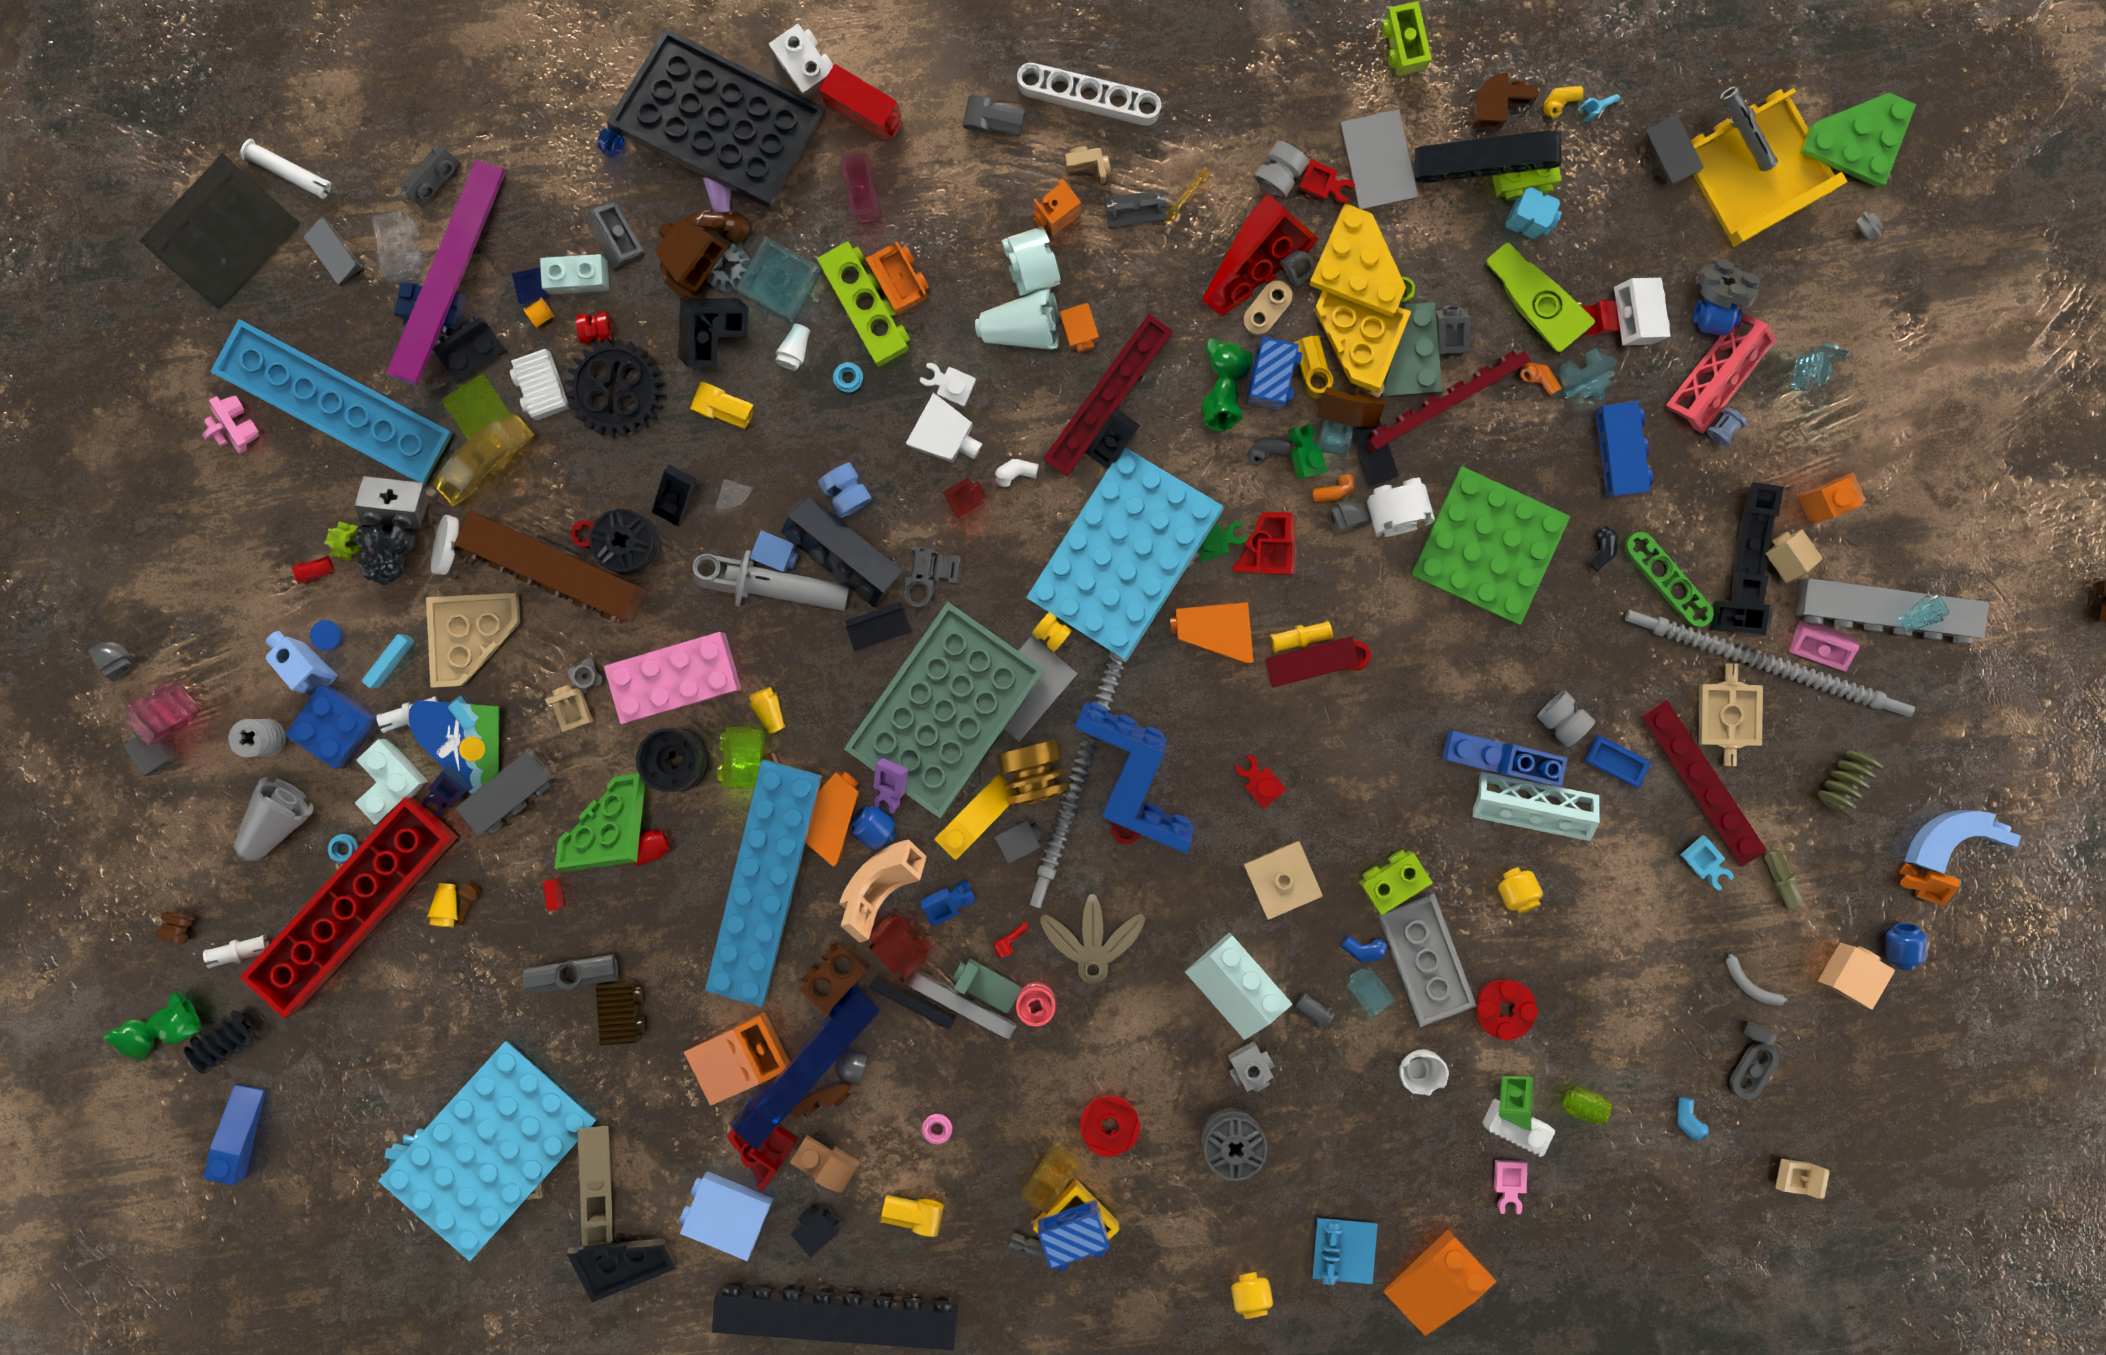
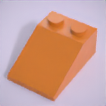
(1439, 1284)

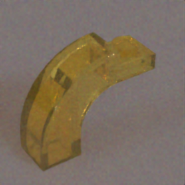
(479, 455)

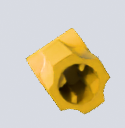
(1313, 364)
(714, 403)
(920, 1215)

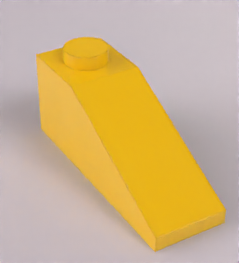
(975, 818)

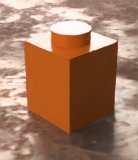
(1079, 327)

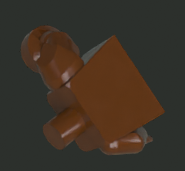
(691, 252)

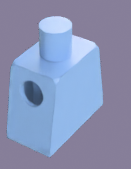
(298, 664)

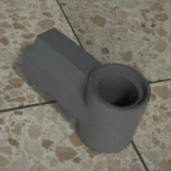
(985, 115)

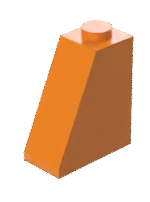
(1832, 499)
(1216, 629)
(832, 816)

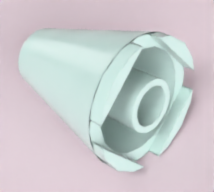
(1022, 322)

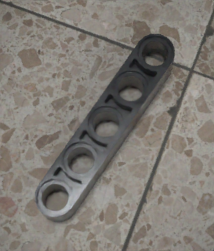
(1488, 156)

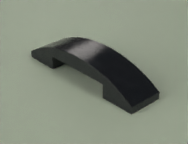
(1754, 541)

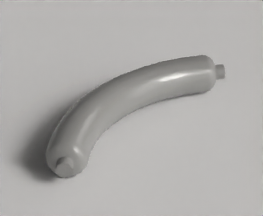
(1751, 989)

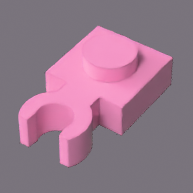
(1510, 1179)

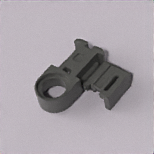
(930, 567)

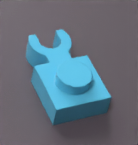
(1705, 861)

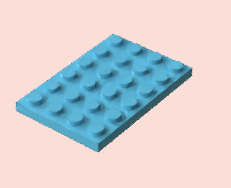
(1125, 553)
(487, 1150)

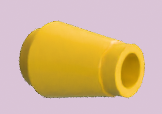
(767, 709)
(444, 906)

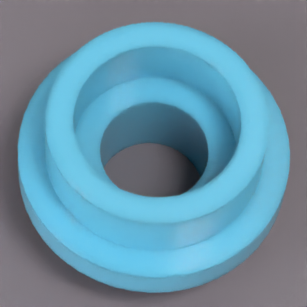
(841, 370)
(335, 844)

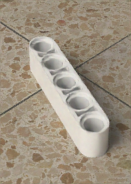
(1077, 83)

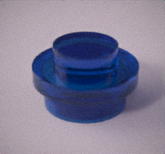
(610, 142)

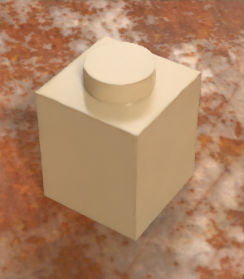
(1793, 555)

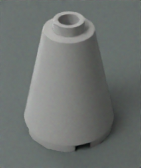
(270, 817)

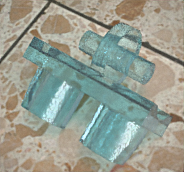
(1589, 380)

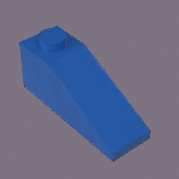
(235, 1136)

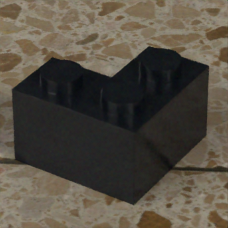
(703, 322)

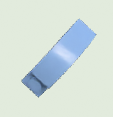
(1940, 836)

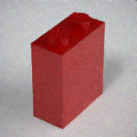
(861, 103)

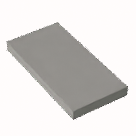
(1426, 960)

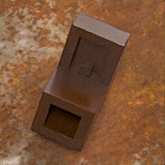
(1492, 100)

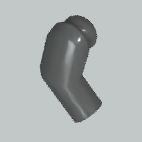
(1265, 447)

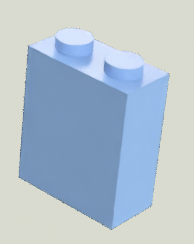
(725, 1215)

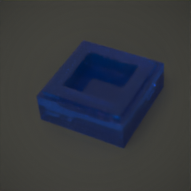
(529, 285)

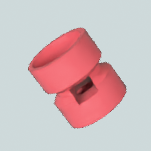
(1035, 1004)

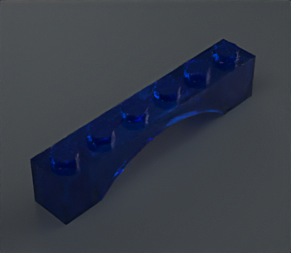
(779, 1097)

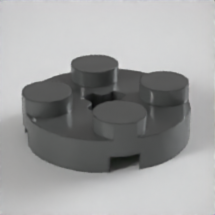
(1728, 285)

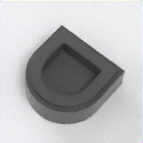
(1298, 267)

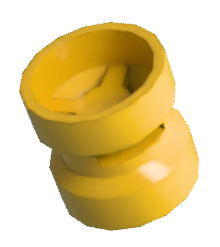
(1051, 632)

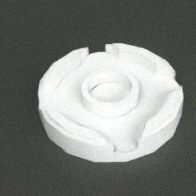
(443, 545)

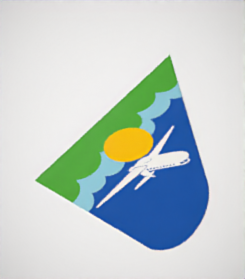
(468, 752)

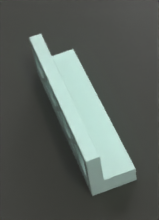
(1537, 811)

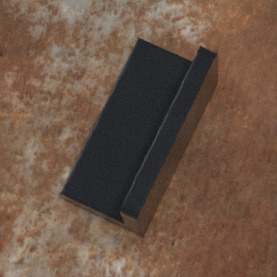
(877, 626)

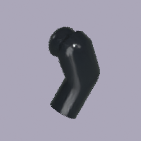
(1607, 550)

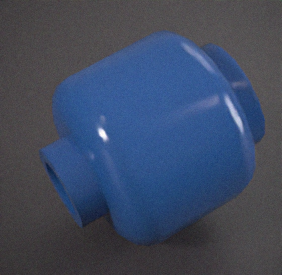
(1715, 318)
(873, 827)
(1906, 946)

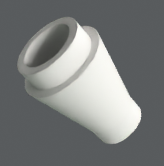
(793, 348)

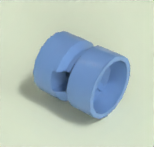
(845, 491)

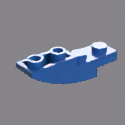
(1504, 758)

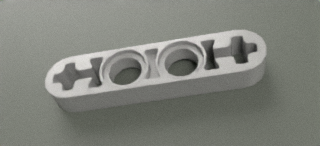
(962, 1004)

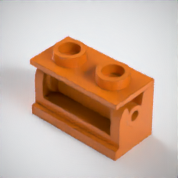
(1057, 209)
(897, 277)

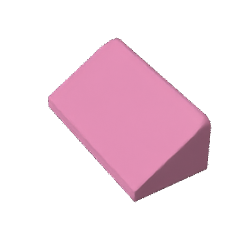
(1824, 645)

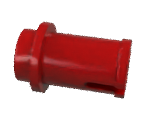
(314, 569)

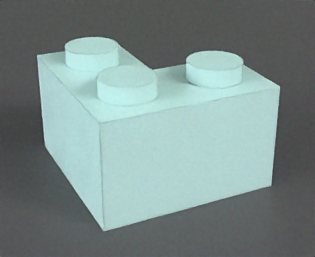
(394, 780)

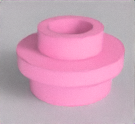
(935, 1138)

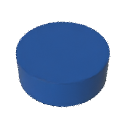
(326, 635)

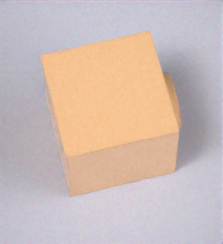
(1856, 975)

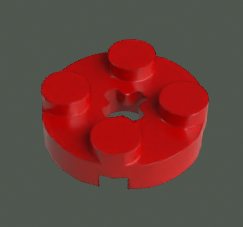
(1523, 1009)
(1094, 1133)

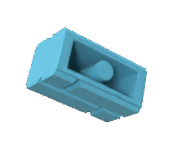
(1533, 214)

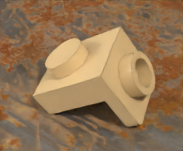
(1082, 159)
(570, 707)
(1802, 1178)

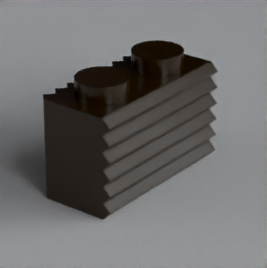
(619, 1012)

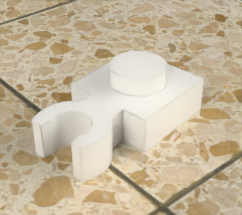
(952, 386)

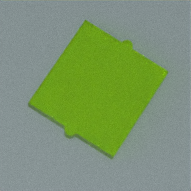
(475, 405)

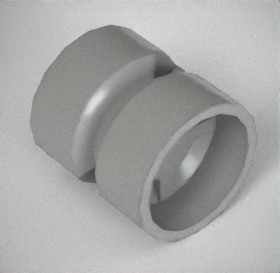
(1283, 165)
(1566, 719)

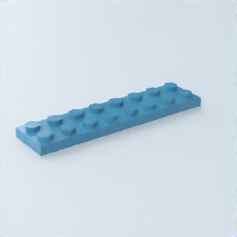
(331, 402)
(763, 882)

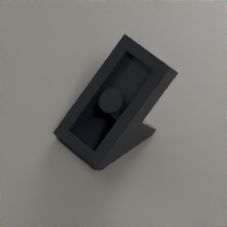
(1113, 438)
(674, 495)

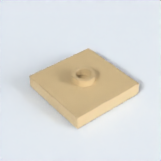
(1283, 880)

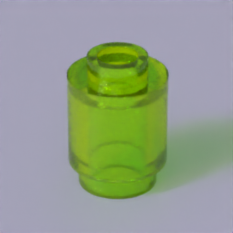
(1587, 1105)

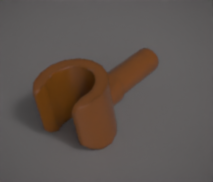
(469, 893)

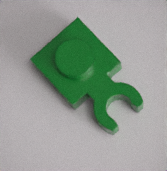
(1307, 457)
(1216, 542)

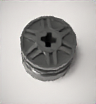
(1233, 1126)

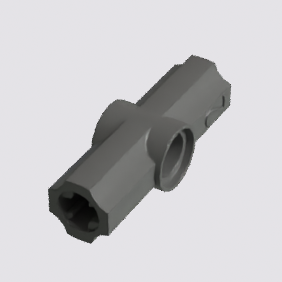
(552, 976)

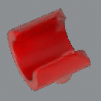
(1002, 946)

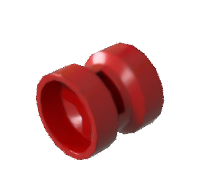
(593, 327)

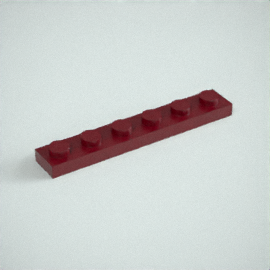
(1108, 394)
(1436, 406)
(1703, 783)

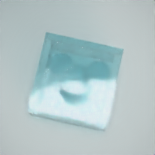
(779, 280)

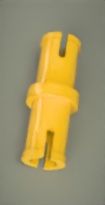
(1301, 637)

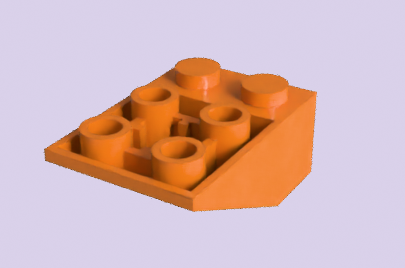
(738, 1059)

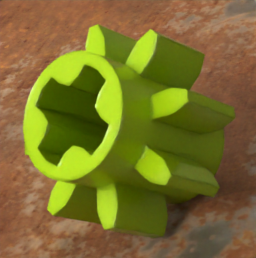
(343, 541)

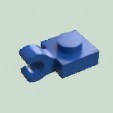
(945, 905)

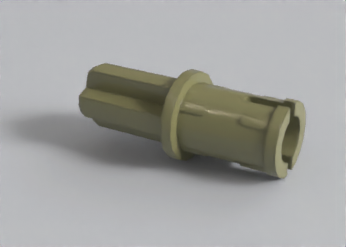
(1784, 879)

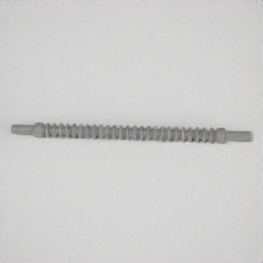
(1875, 700)
(1046, 871)

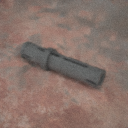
(1743, 119)

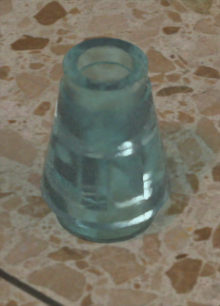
(1924, 613)

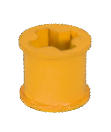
(539, 312)

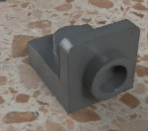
(1453, 330)

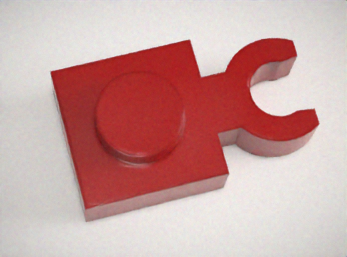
(1320, 181)
(1262, 784)

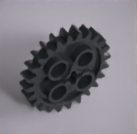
(587, 386)

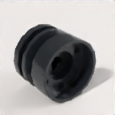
(641, 548)
(656, 756)

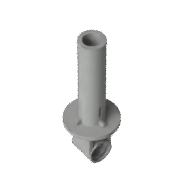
(742, 578)

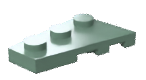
(1416, 360)

